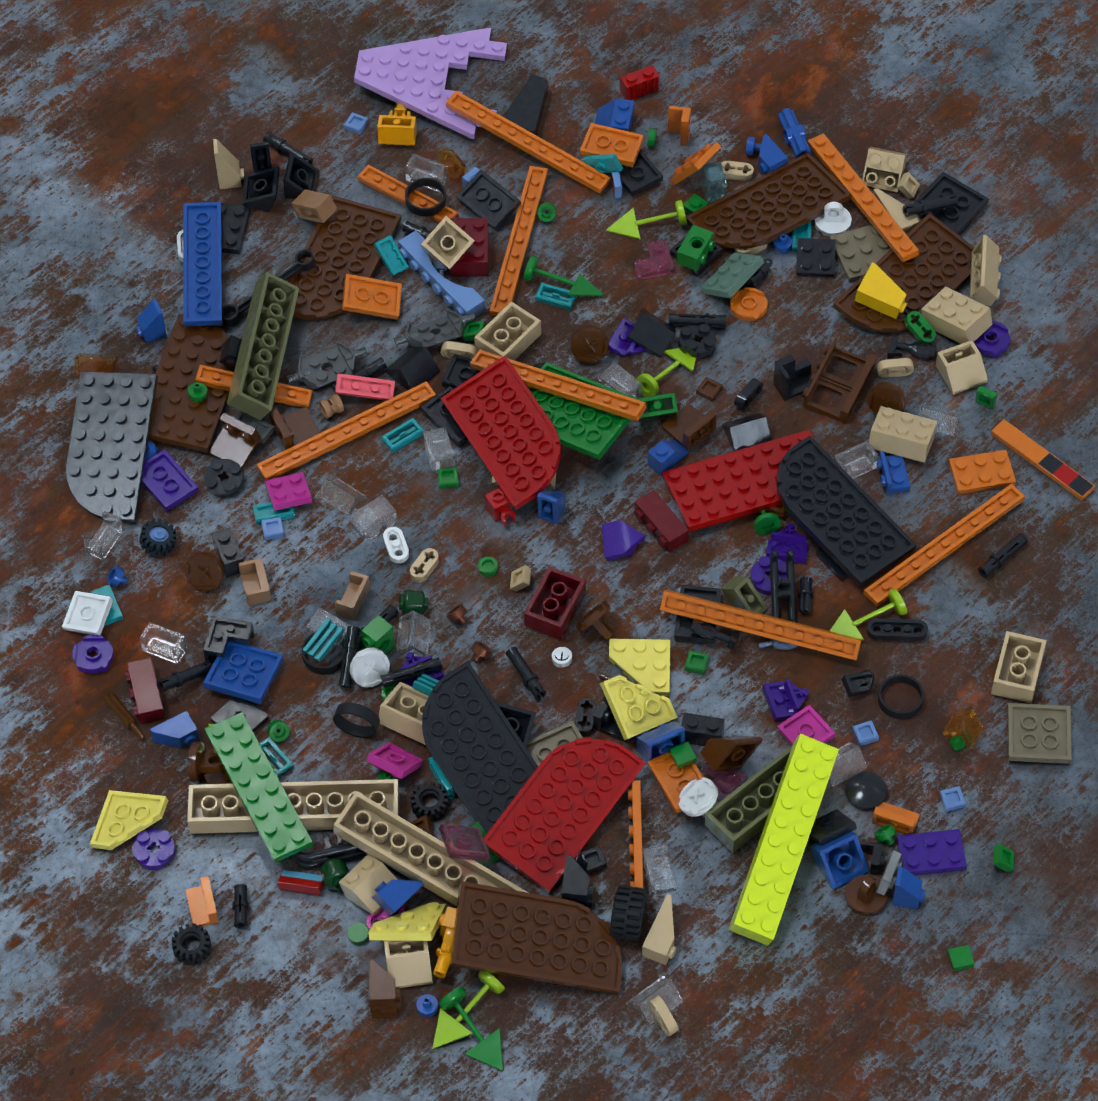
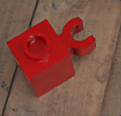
(499, 506)

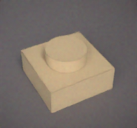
(908, 185)
(520, 578)

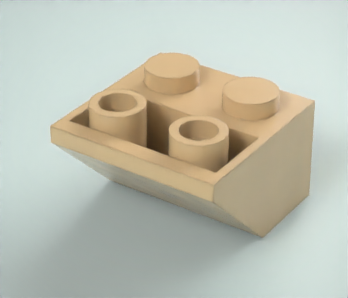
(884, 169)
(961, 367)
(408, 962)

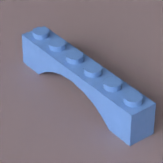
(460, 298)

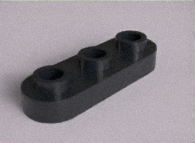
(905, 626)

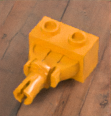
(397, 128)
(447, 924)

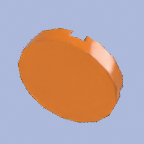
(749, 304)

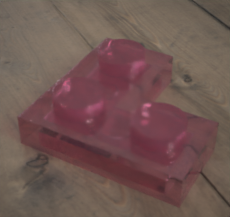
(658, 264)
(725, 780)

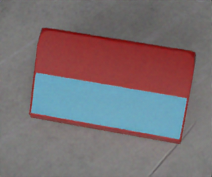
(300, 882)

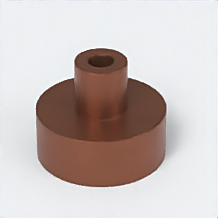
(457, 613)
(480, 650)

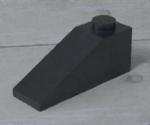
(260, 156)

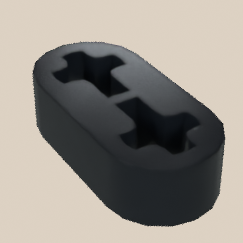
(748, 393)
(580, 716)

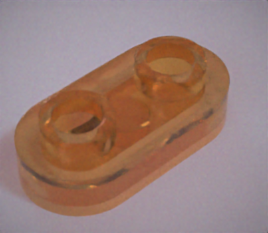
(455, 166)

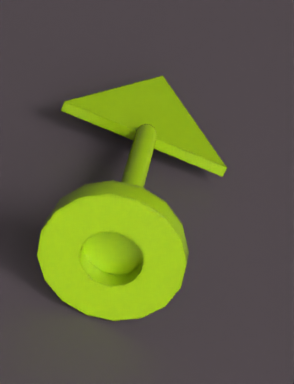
(628, 226)
(650, 385)
(847, 627)
(450, 1029)

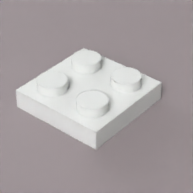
(87, 613)

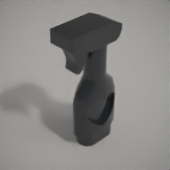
(917, 349)
(708, 631)

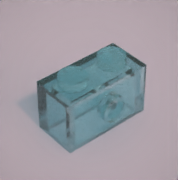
(713, 181)

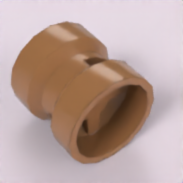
(331, 406)

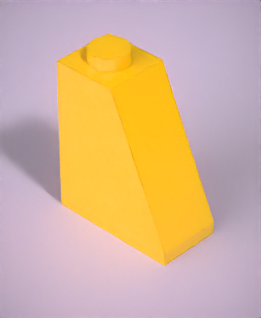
(881, 293)

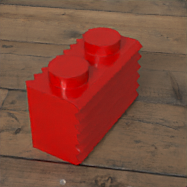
(639, 83)

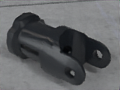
(760, 274)

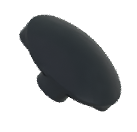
(866, 790)

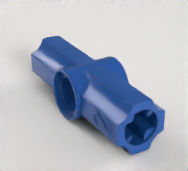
(793, 132)

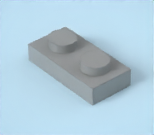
(892, 868)

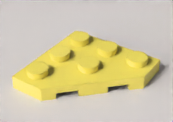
(643, 662)
(635, 706)
(125, 816)
(411, 925)

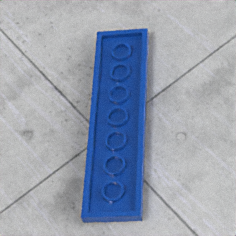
(202, 264)

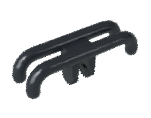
(783, 588)
(319, 857)

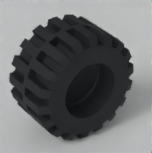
(628, 913)

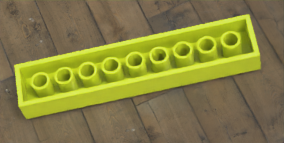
(783, 840)

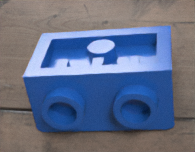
(893, 473)

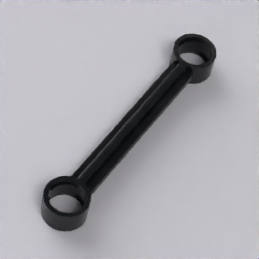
(285, 274)

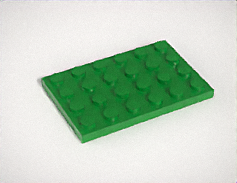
(577, 424)

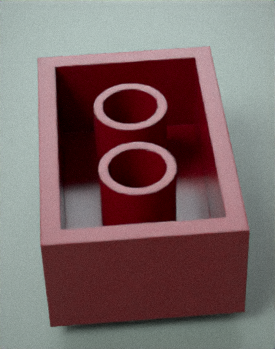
(476, 258)
(555, 603)

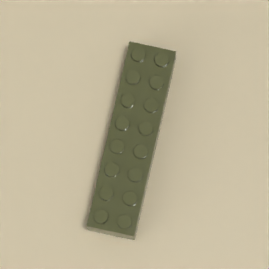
(263, 346)

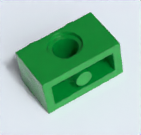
(695, 248)
(659, 405)
(378, 635)

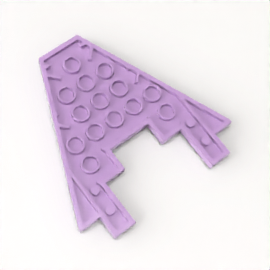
(418, 71)

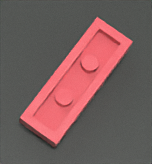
(364, 387)

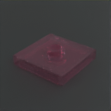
(464, 842)

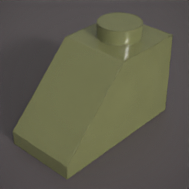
(743, 595)

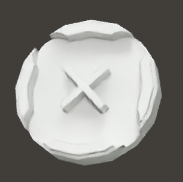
(834, 220)
(368, 666)
(698, 797)

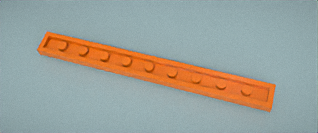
(528, 142)
(863, 198)
(519, 239)
(567, 387)
(345, 431)
(944, 544)
(760, 624)

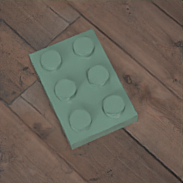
(732, 275)

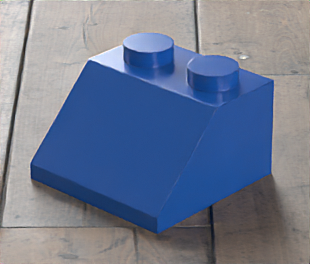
(616, 114)
(660, 740)
(840, 859)

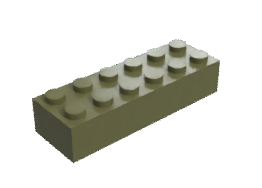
(746, 808)

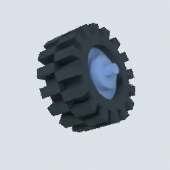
(158, 537)

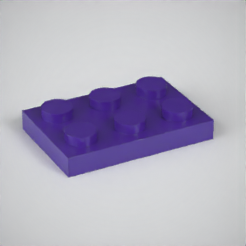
(167, 480)
(932, 852)

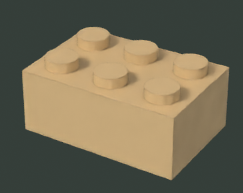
(957, 316)
(509, 332)
(902, 434)
(1018, 667)

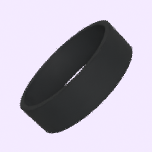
(425, 211)
(323, 670)
(900, 678)
(360, 711)

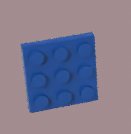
(244, 672)

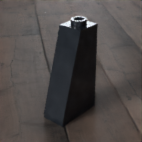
(529, 104)

